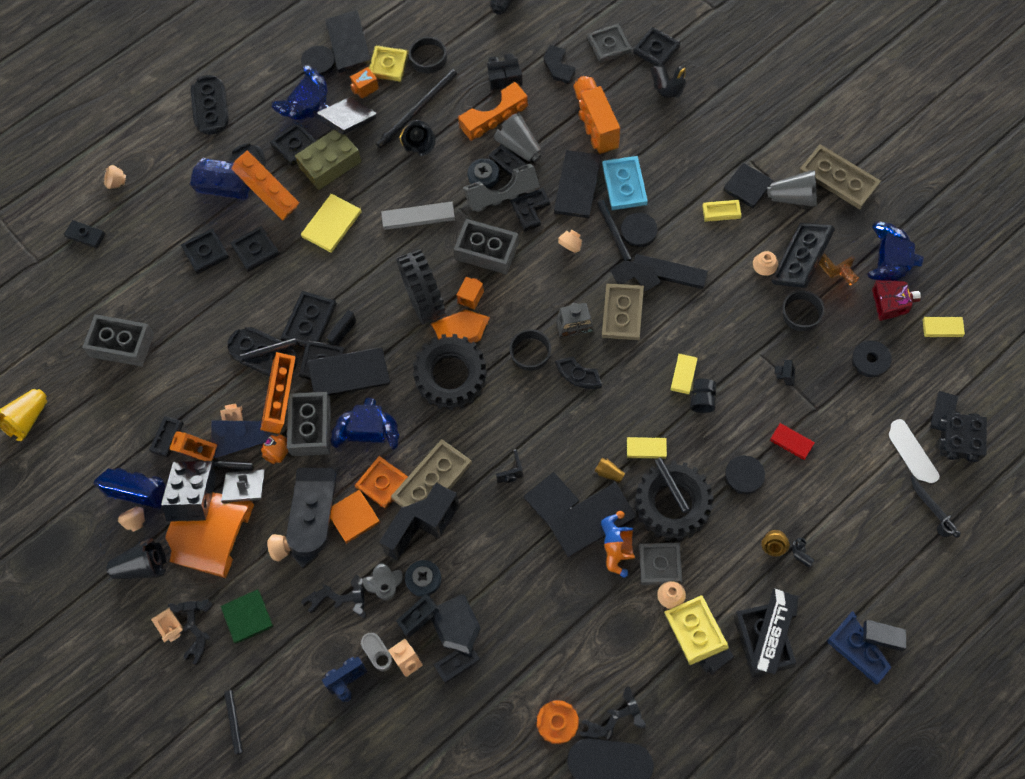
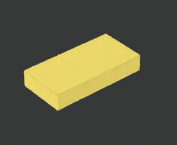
(721, 210)
(943, 327)
(683, 374)
(646, 448)

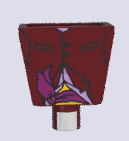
(893, 298)

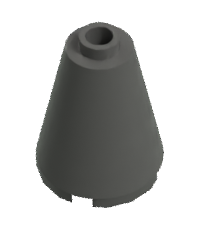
(518, 138)
(795, 189)

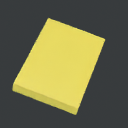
(331, 223)
(696, 630)

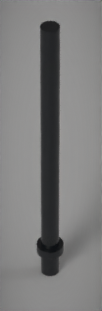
(386, 137)

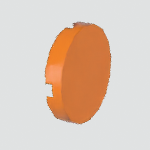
(557, 722)

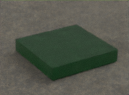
(247, 616)

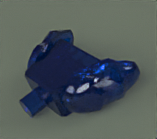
(306, 98)
(895, 253)
(366, 424)

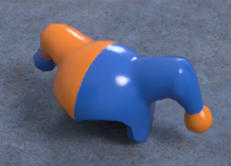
(617, 543)

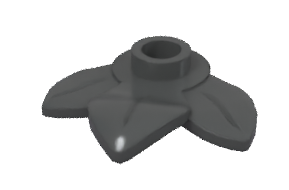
(382, 579)

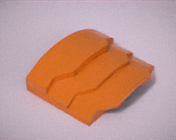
(209, 543)

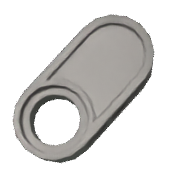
(374, 648)

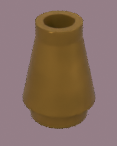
(609, 470)

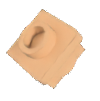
(232, 412)

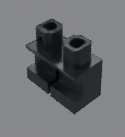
(500, 70)

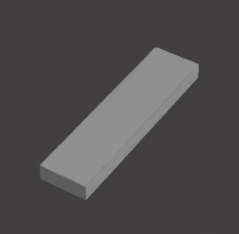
(418, 215)

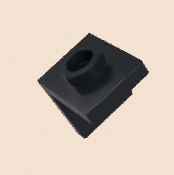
(511, 475)

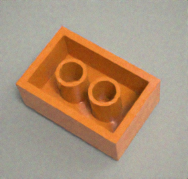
(599, 120)

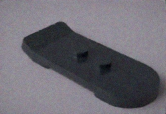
(311, 510)

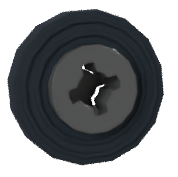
(490, 175)
(421, 584)

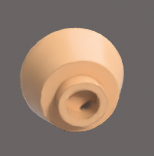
(114, 177)
(571, 241)
(765, 263)
(132, 519)
(278, 547)
(671, 594)

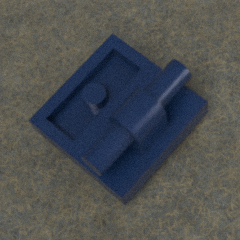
(337, 680)

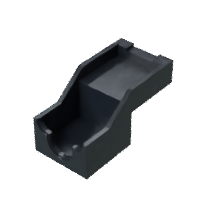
(428, 514)

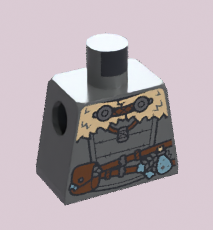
(574, 320)

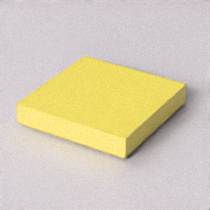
(388, 63)

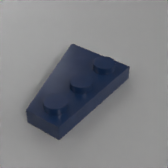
(236, 435)
(863, 655)

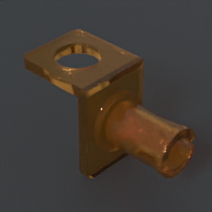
(842, 268)

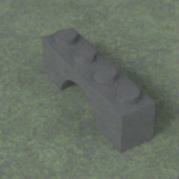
(523, 180)

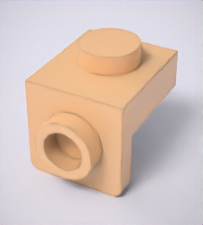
(167, 625)
(405, 657)

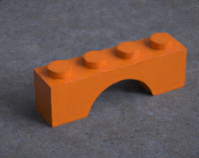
(477, 122)

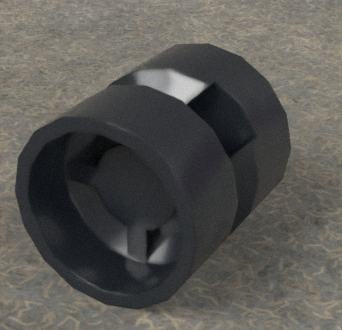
(703, 396)

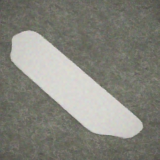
(912, 452)

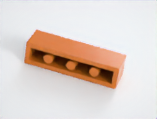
(265, 185)
(278, 393)

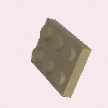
(622, 311)

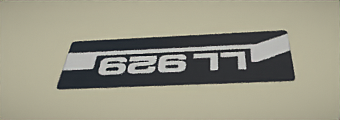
(774, 631)

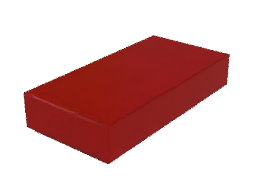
(792, 441)

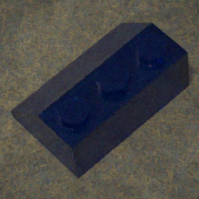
(218, 178)
(131, 487)

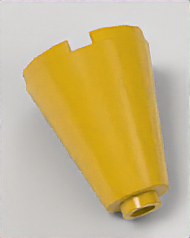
(22, 413)

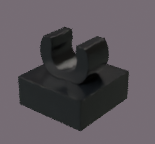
(786, 372)

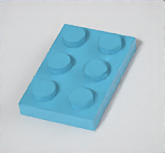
(624, 183)

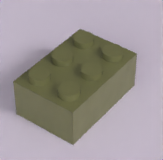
(328, 158)

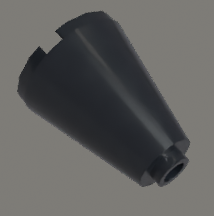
(140, 561)

